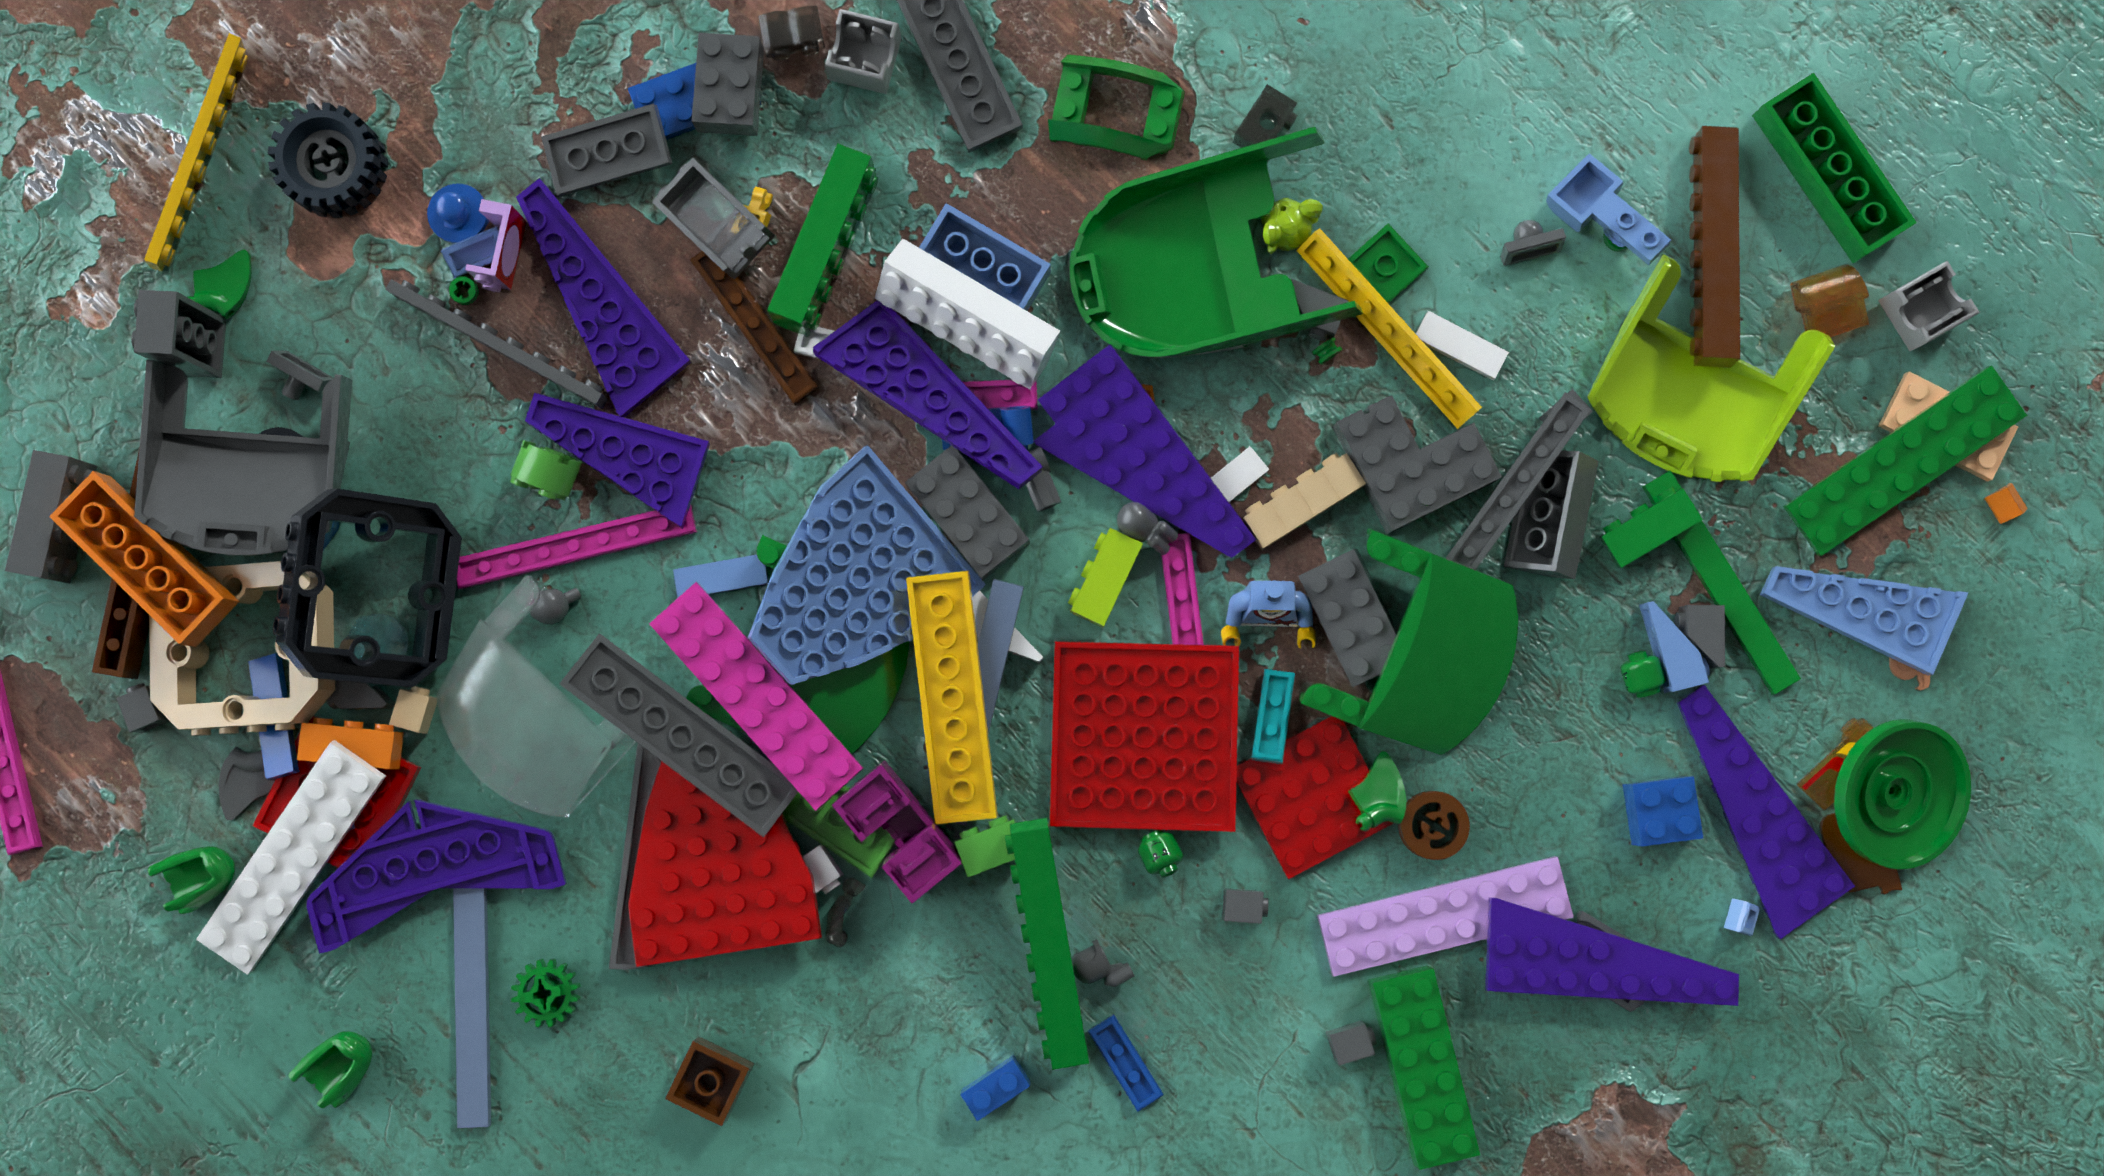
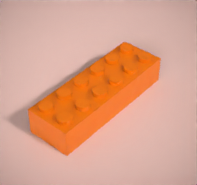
(142, 562)

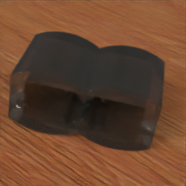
(791, 32)

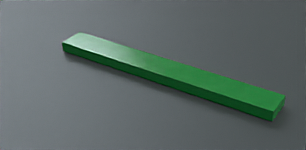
(1727, 590)

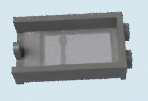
(713, 218)

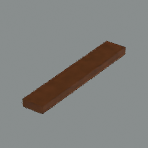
(757, 329)

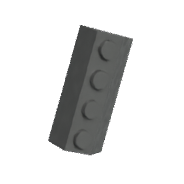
(1553, 519)

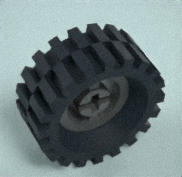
(314, 138)

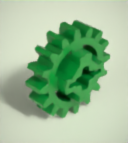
(544, 980)

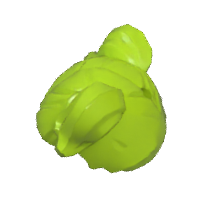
(1290, 227)

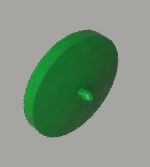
(1902, 794)

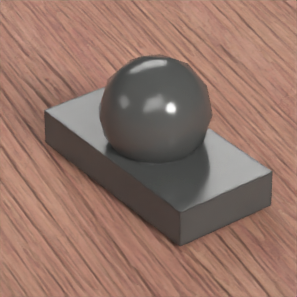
(1531, 243)

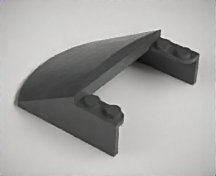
(231, 487)

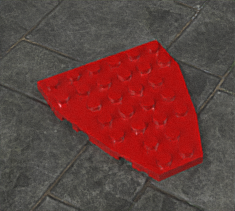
(713, 881)

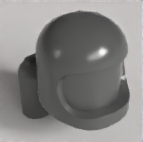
(1142, 525)
(1093, 965)

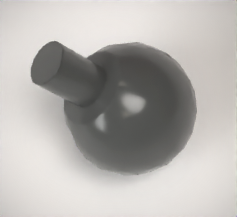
(554, 605)

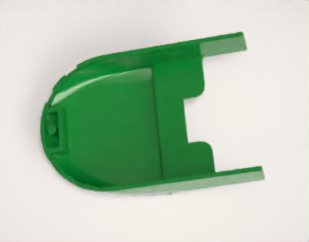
(1175, 264)

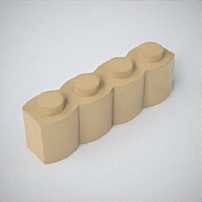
(1303, 501)

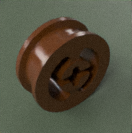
(1445, 804)

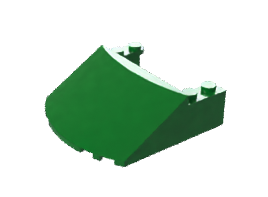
(1445, 656)
(846, 700)

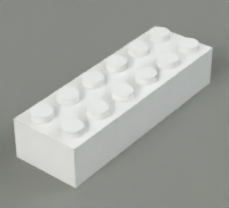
(966, 313)

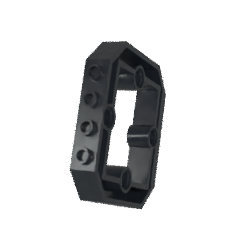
(304, 555)

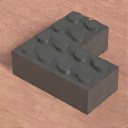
(1408, 480)

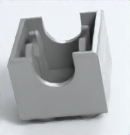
(863, 51)
(1927, 307)

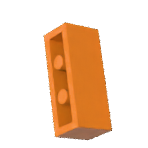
(376, 746)

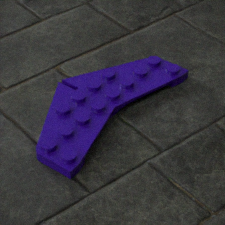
(408, 862)

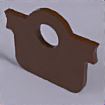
(1859, 870)

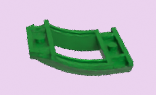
(1073, 98)

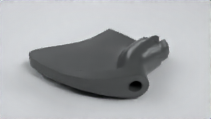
(242, 781)

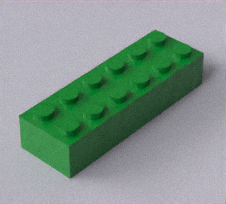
(1833, 168)
(823, 241)
(1423, 1067)

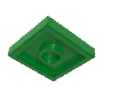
(1388, 263)

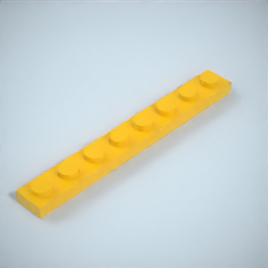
(1389, 329)

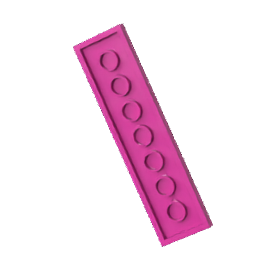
(756, 696)

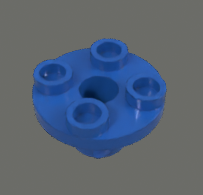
(455, 213)

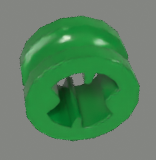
(454, 290)
(1327, 351)

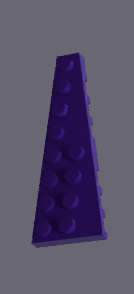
(619, 331)

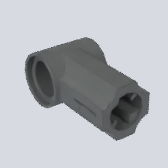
(1041, 488)

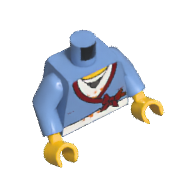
(1269, 605)

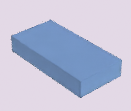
(475, 251)

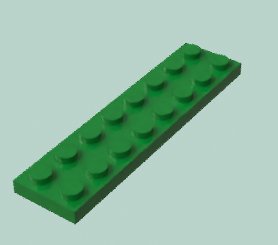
(1905, 460)

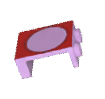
(507, 247)

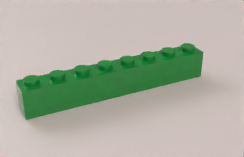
(1048, 942)

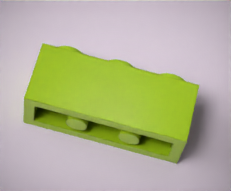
(1104, 577)

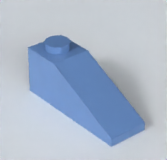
(1678, 656)

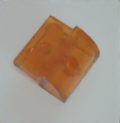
(1832, 300)

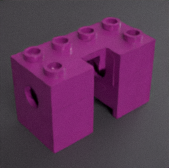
(923, 848)

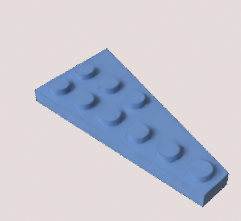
(1883, 615)

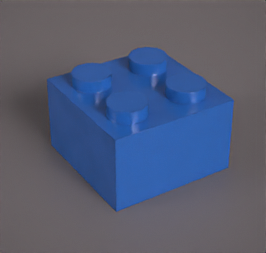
(1662, 811)

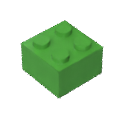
(985, 848)

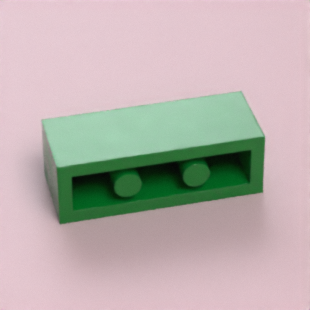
(1650, 526)

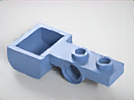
(1592, 194)

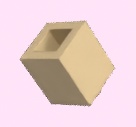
(414, 710)

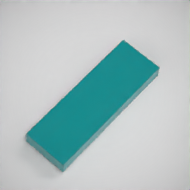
(1273, 716)

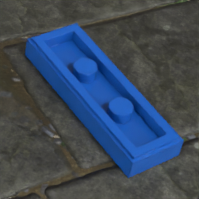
(1125, 1062)

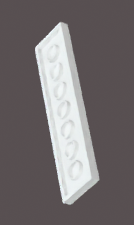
(291, 857)

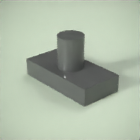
(300, 373)

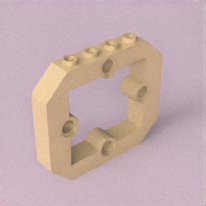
(175, 673)

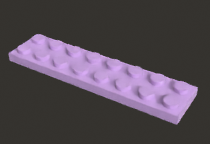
(1437, 916)

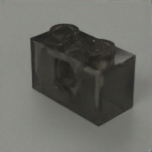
(1271, 106)

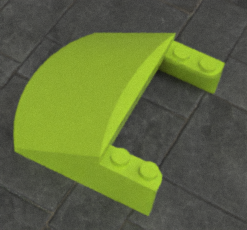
(1692, 416)

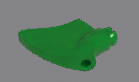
(224, 285)
(1380, 794)

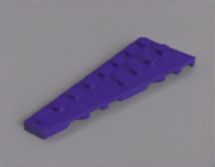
(904, 372)
(1779, 847)
(1563, 958)

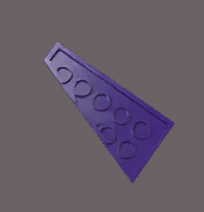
(640, 458)

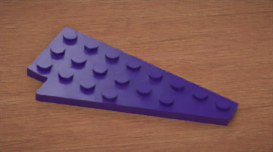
(1125, 441)

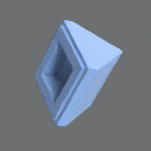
(1742, 917)

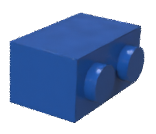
(995, 1088)

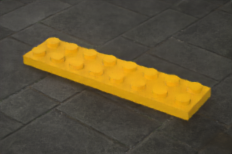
(200, 143)
(952, 697)

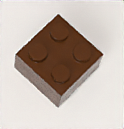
(709, 1081)

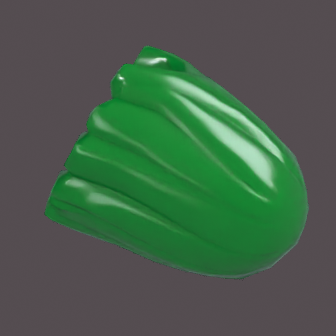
(195, 877)
(335, 1067)

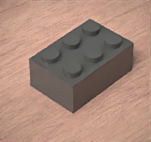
(728, 84)

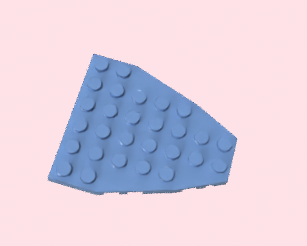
(845, 572)

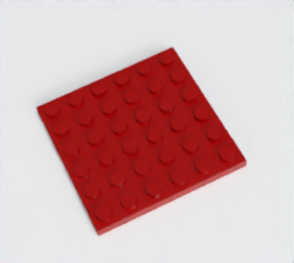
(1144, 736)

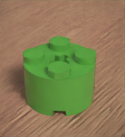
(545, 469)

